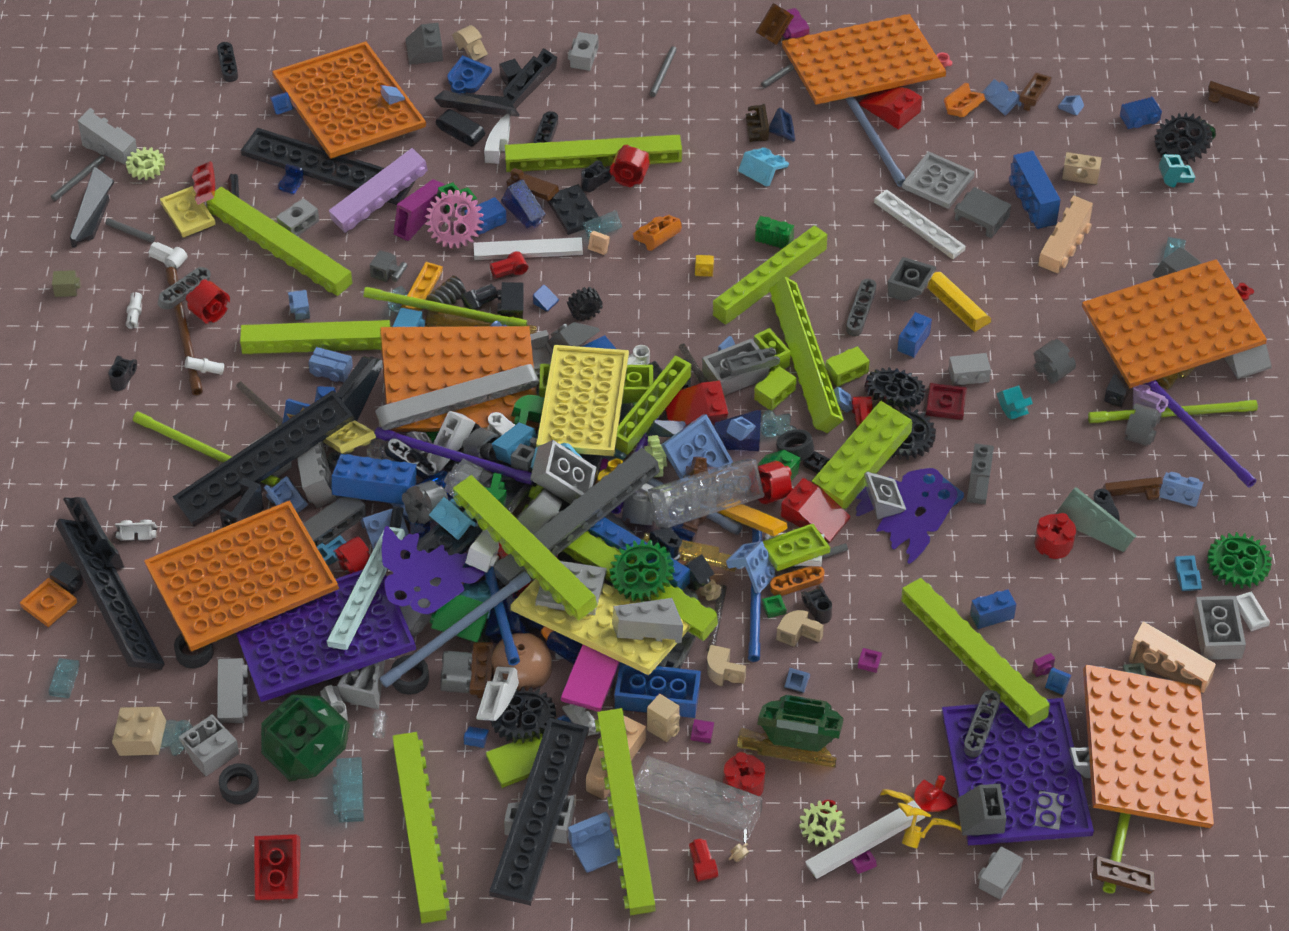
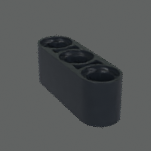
(460, 127)

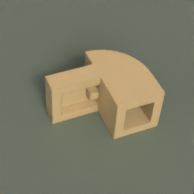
(470, 40)
(797, 624)
(721, 669)

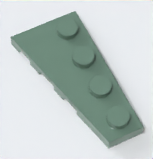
(1095, 521)

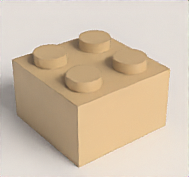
(139, 731)

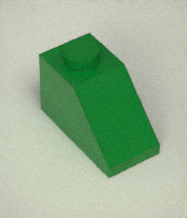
(786, 458)

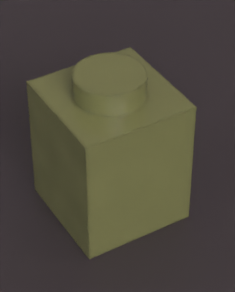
(65, 283)

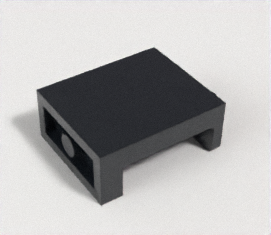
(249, 505)

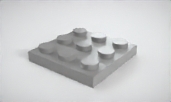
(938, 180)
(590, 576)

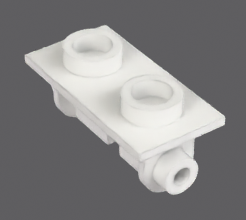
(128, 530)
(579, 716)

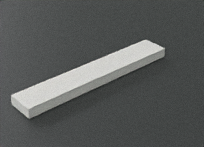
(919, 224)
(528, 248)
(861, 841)

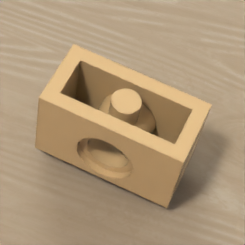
(1081, 168)
(663, 718)

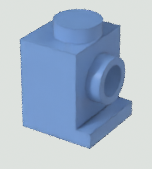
(299, 304)

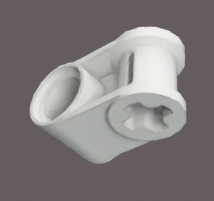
(499, 423)

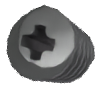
(448, 291)

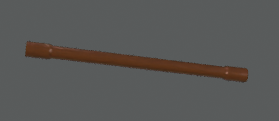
(195, 382)

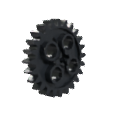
(1183, 137)
(895, 388)
(920, 438)
(533, 720)

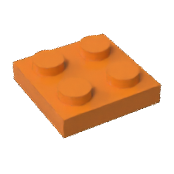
(48, 602)

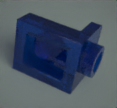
(291, 180)

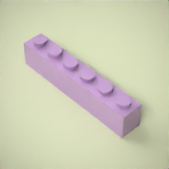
(378, 190)

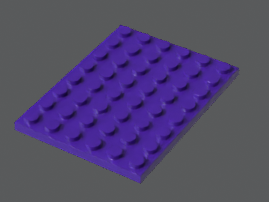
(293, 646)
(1023, 764)

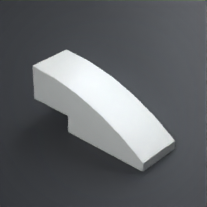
(497, 140)
(498, 694)

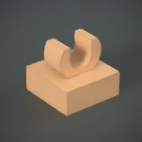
(598, 242)

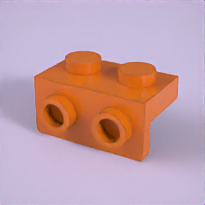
(962, 101)

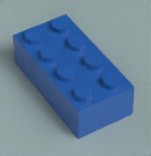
(1034, 190)
(372, 478)
(638, 690)

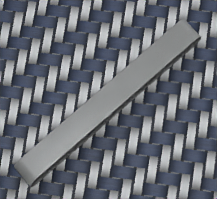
(457, 397)

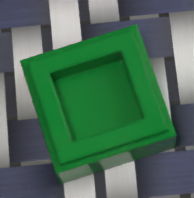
(774, 606)

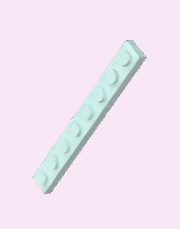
(360, 597)

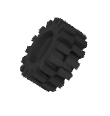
(584, 303)

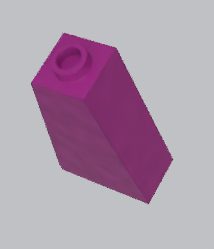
(412, 210)

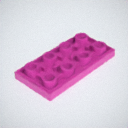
(590, 679)

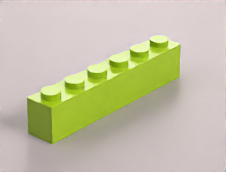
(652, 404)

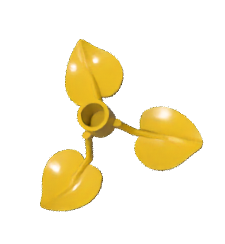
(913, 833)

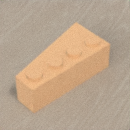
(1067, 235)
(1170, 658)
(595, 777)

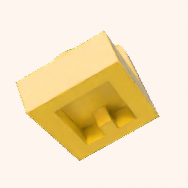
(704, 265)

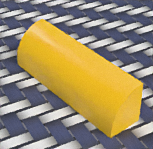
(958, 302)

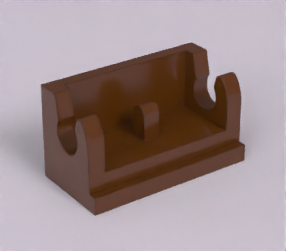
(774, 24)

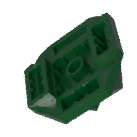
(800, 722)
(307, 754)

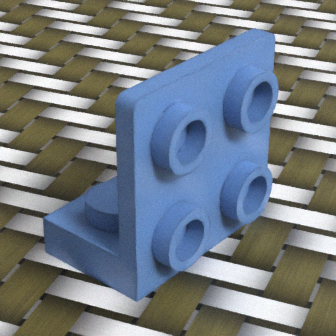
(376, 523)
(757, 563)
(593, 842)

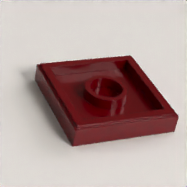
(946, 401)

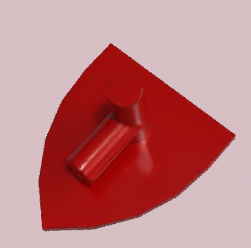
(932, 798)

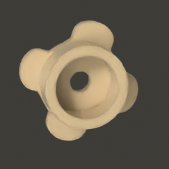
(711, 590)
(739, 852)

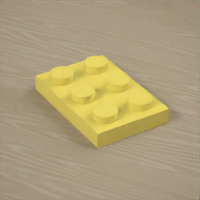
(185, 212)
(349, 437)

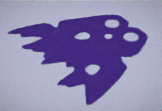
(906, 524)
(421, 569)

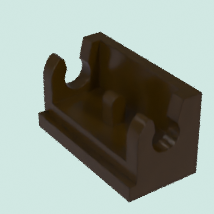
(757, 123)

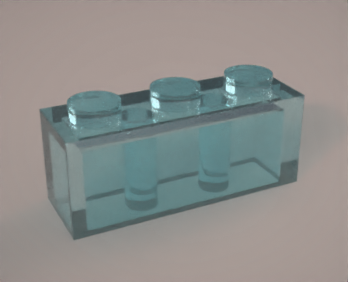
(348, 790)

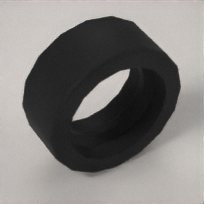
(796, 437)
(194, 661)
(414, 686)
(243, 796)

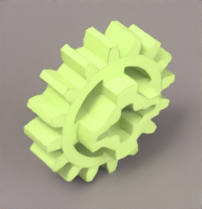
(145, 163)
(655, 449)
(815, 828)

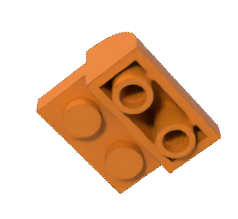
(658, 231)

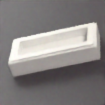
(1252, 611)

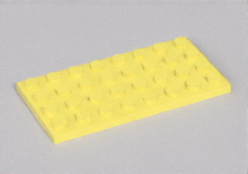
(584, 398)
(597, 630)

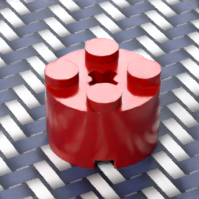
(630, 166)
(208, 301)
(775, 481)
(1055, 535)
(352, 555)
(745, 773)

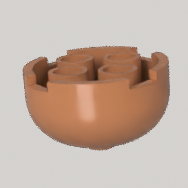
(534, 663)

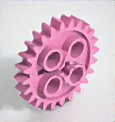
(438, 218)

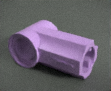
(1143, 396)

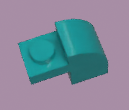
(1175, 171)
(1013, 402)

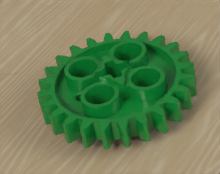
(1239, 560)
(641, 586)

